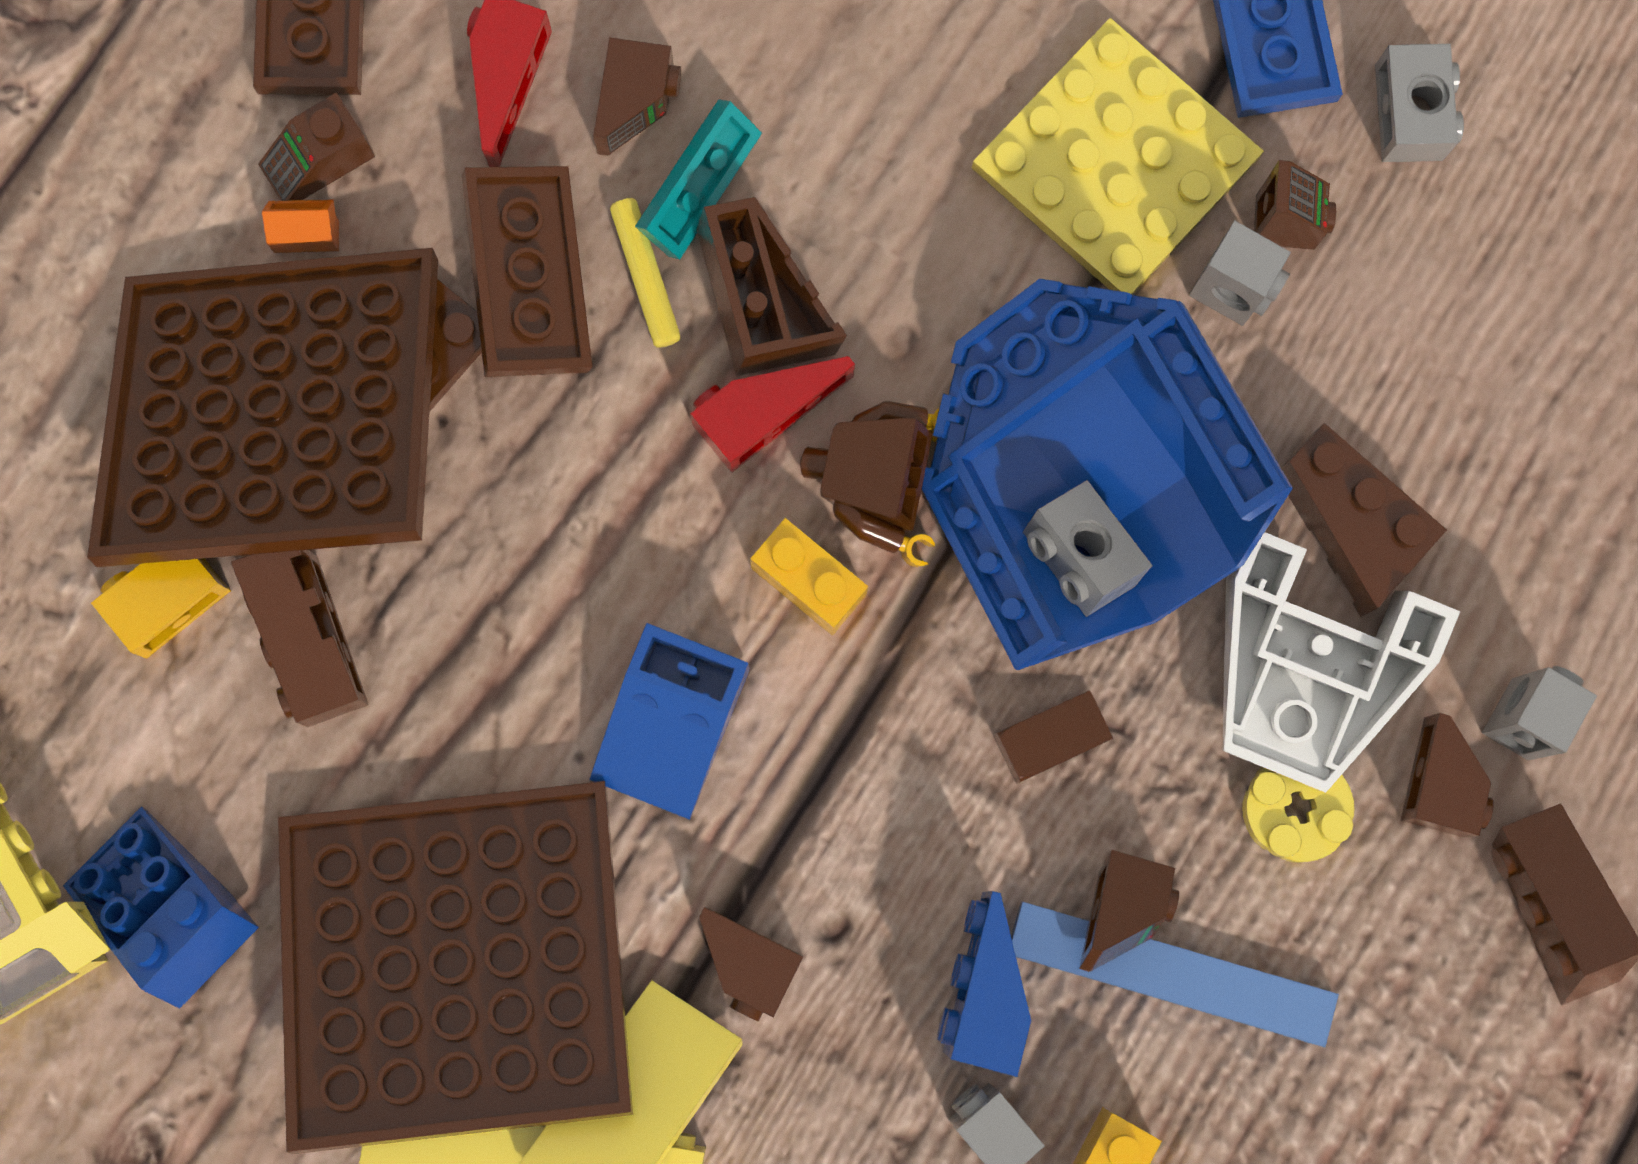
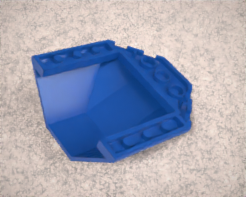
(1108, 394)

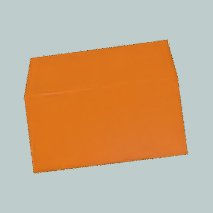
(301, 226)

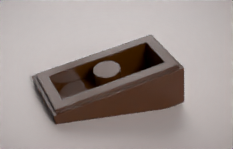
(1053, 736)

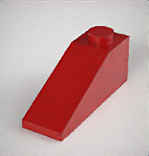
(505, 55)
(761, 407)

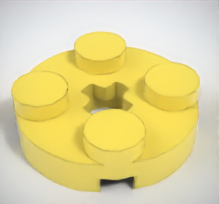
(1283, 835)

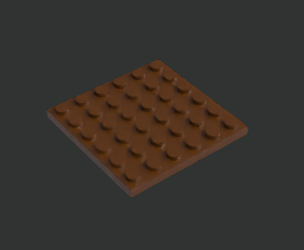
(268, 409)
(450, 968)

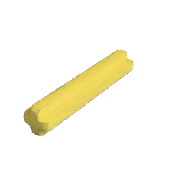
(645, 274)

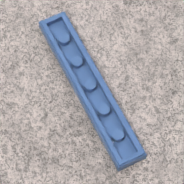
(1181, 977)

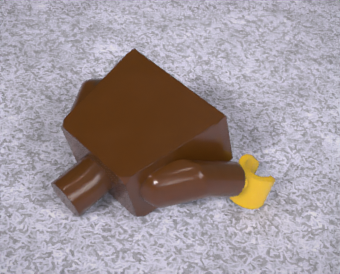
(877, 474)

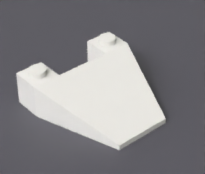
(1307, 688)

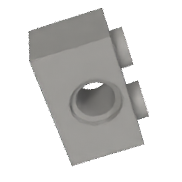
(1405, 129)
(1242, 275)
(1086, 521)
(1540, 713)
(993, 1127)

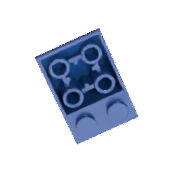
(669, 720)
(160, 909)
(991, 1007)

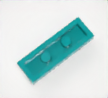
(698, 178)

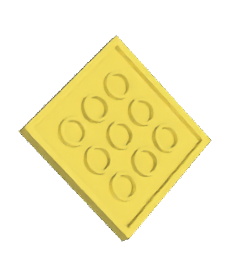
(1117, 159)

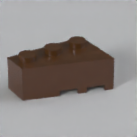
(760, 292)
(1358, 517)
(300, 635)
(1565, 904)

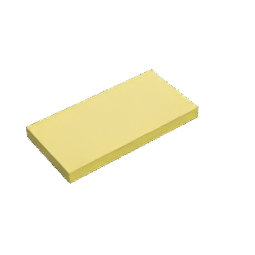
(673, 1067)

